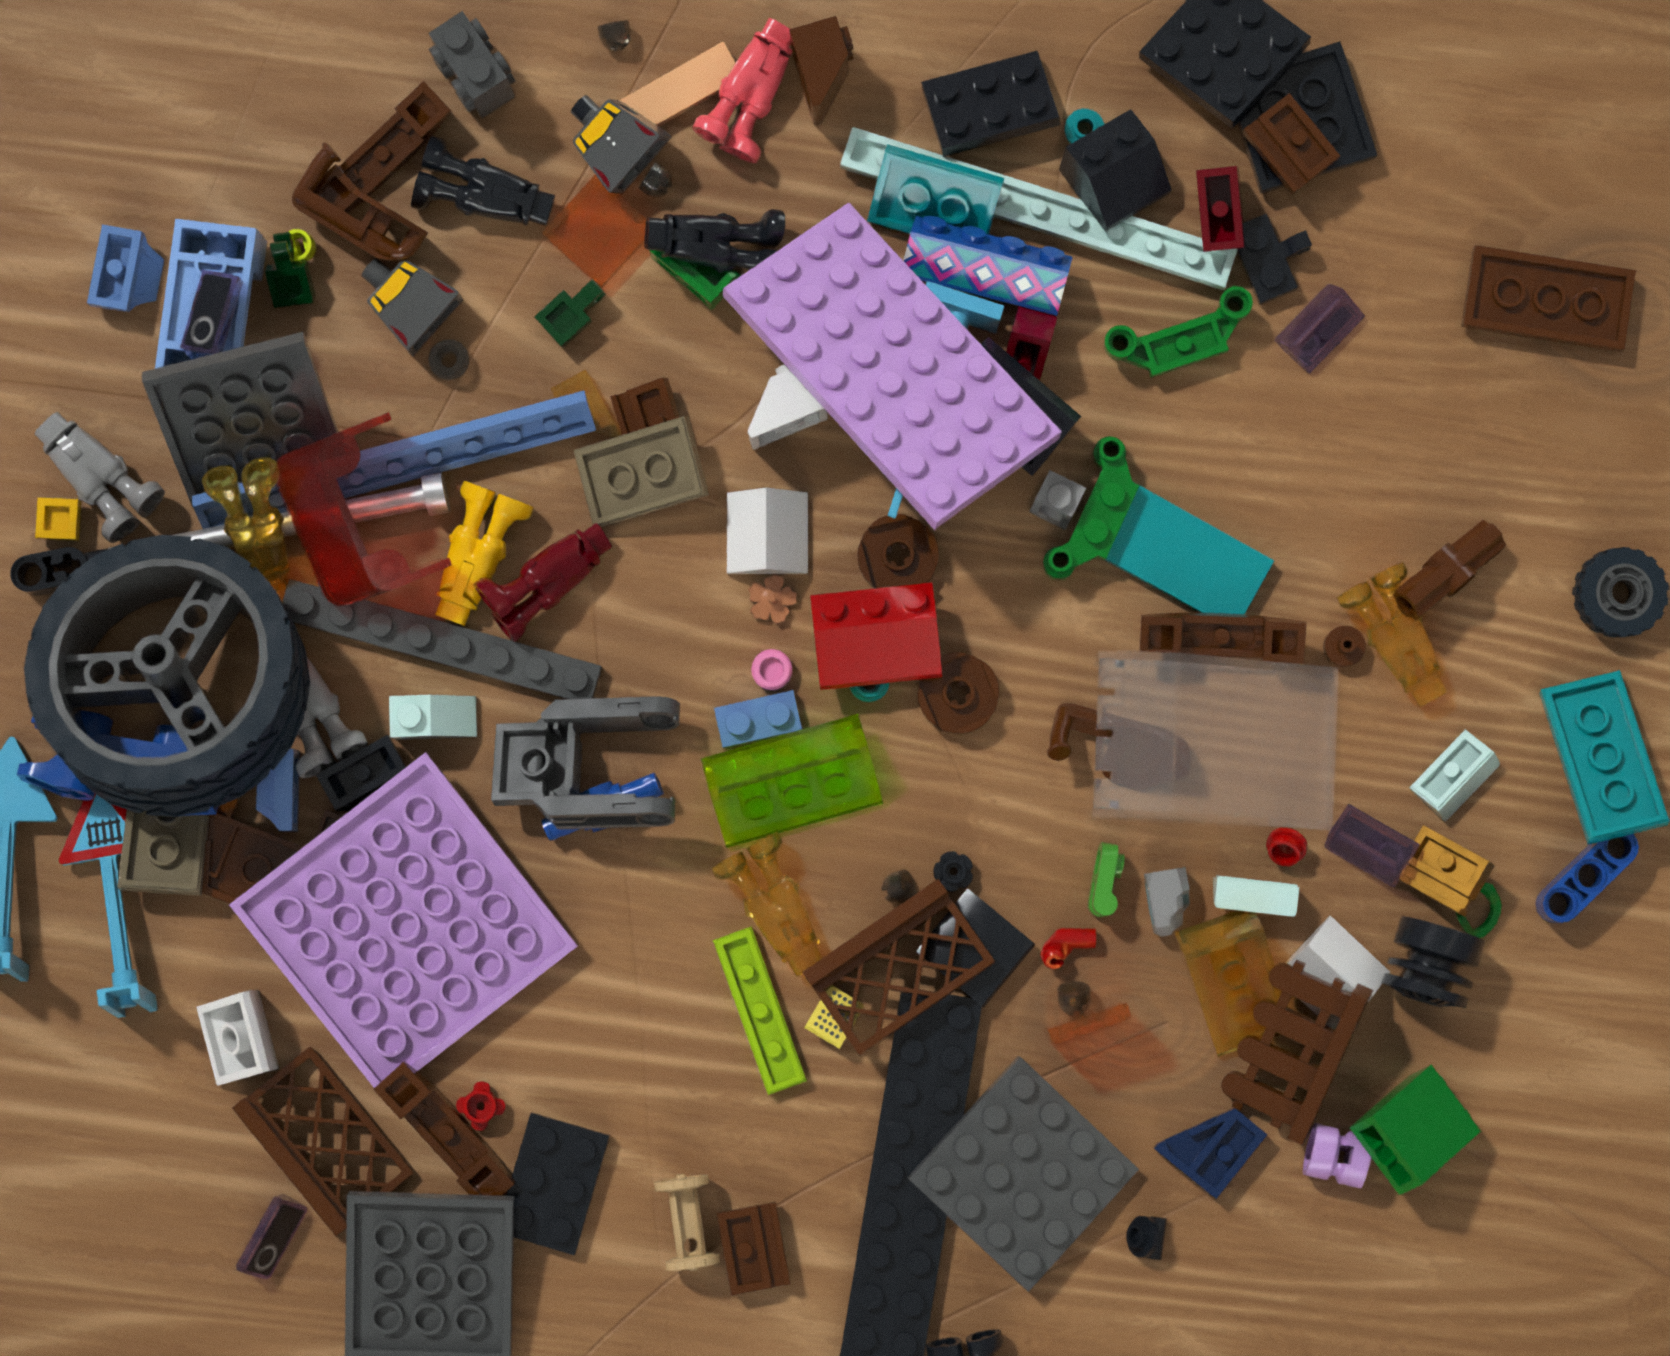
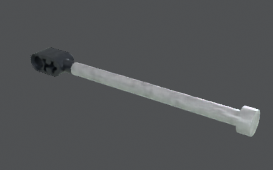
(430, 496)

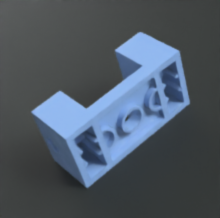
(212, 248)

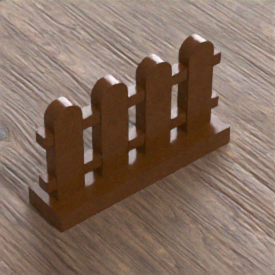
(1304, 1030)

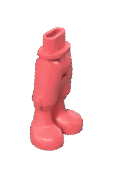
(753, 84)

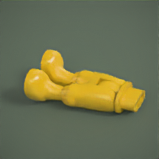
(472, 556)

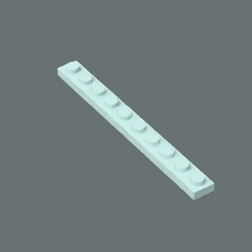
(1070, 219)

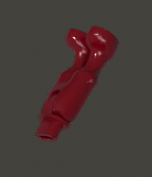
(547, 575)

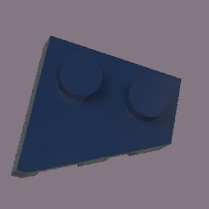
(1213, 1149)

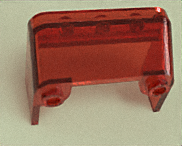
(327, 527)

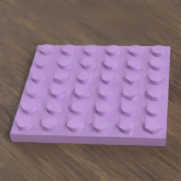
(403, 923)

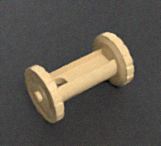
(686, 1221)

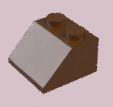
(821, 60)

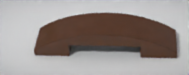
(386, 149)
(1224, 635)
(445, 1131)

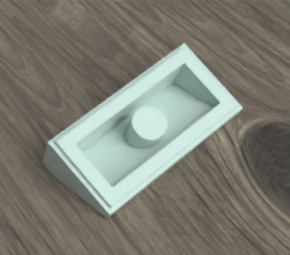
(1455, 775)
(1255, 895)

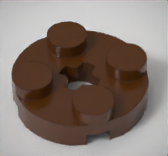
(910, 535)
(980, 702)

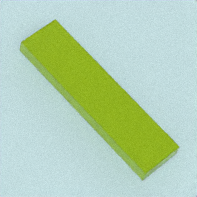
(759, 1010)

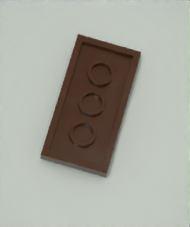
(1548, 298)

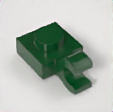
(288, 279)
(566, 316)

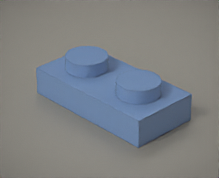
(757, 719)

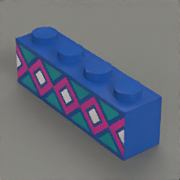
(987, 264)

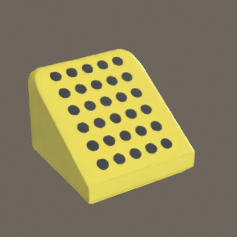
(822, 1022)

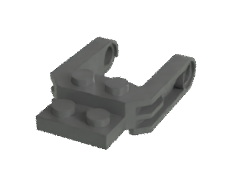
(543, 762)

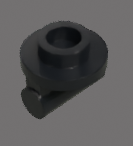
(1147, 1236)

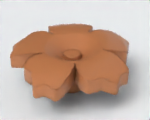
(771, 599)

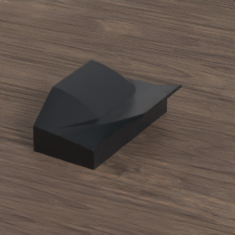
(361, 774)

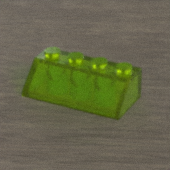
(792, 780)

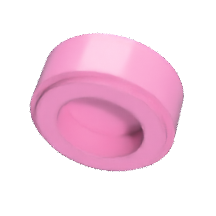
(771, 670)

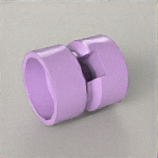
(1323, 1153)

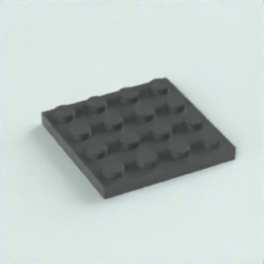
(239, 406)
(1023, 1173)
(429, 1274)

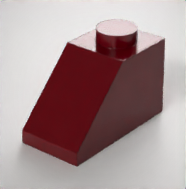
(1220, 208)
(1031, 339)

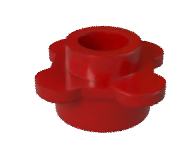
(468, 1106)

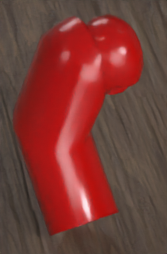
(1063, 942)

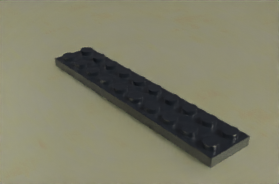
(900, 1224)

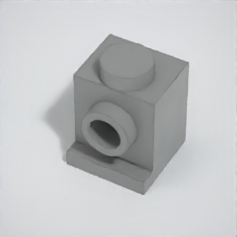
(1057, 499)

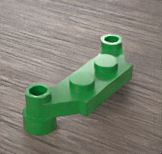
(1183, 342)
(1101, 515)

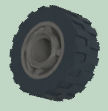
(1645, 587)

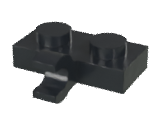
(1266, 259)

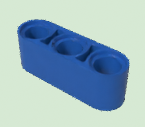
(1575, 893)

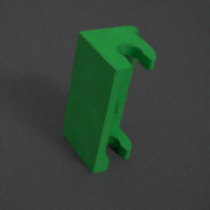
(698, 279)

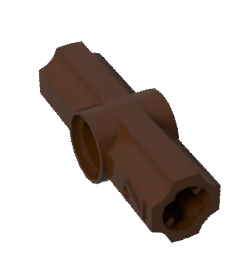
(1449, 570)

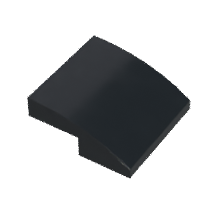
(999, 937)

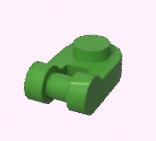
(1106, 867)

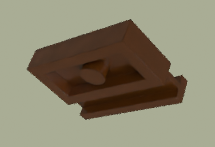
(1291, 144)
(645, 406)
(753, 1248)

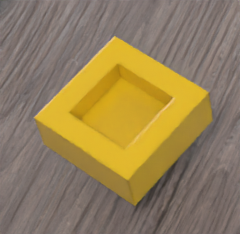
(58, 519)

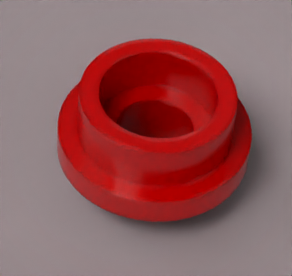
(1286, 846)

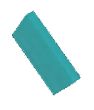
(929, 186)

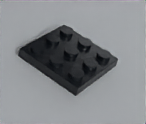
(1225, 53)
(1328, 95)

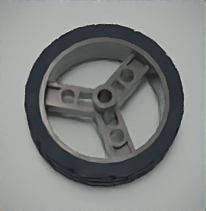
(67, 675)

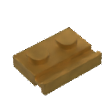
(1446, 871)

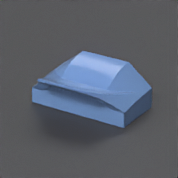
(124, 270)
(279, 794)

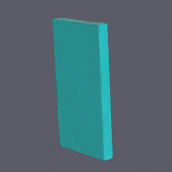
(1187, 557)
(1604, 757)

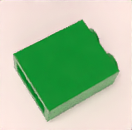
(1415, 1129)

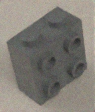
(464, 52)

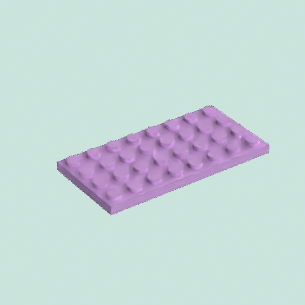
(891, 365)

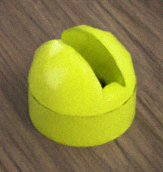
(309, 245)

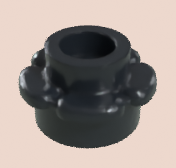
(961, 879)

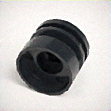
(1433, 962)

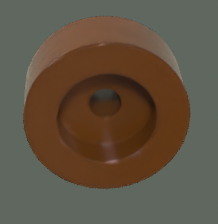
(1335, 650)

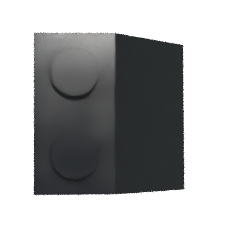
(1116, 170)

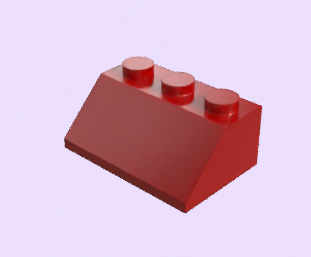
(876, 636)

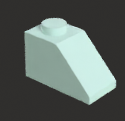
(432, 716)

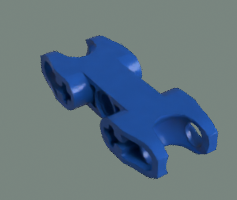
(59, 779)

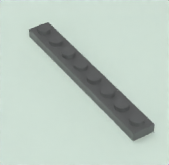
(444, 643)

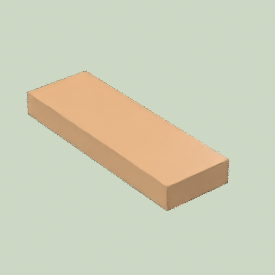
(683, 86)

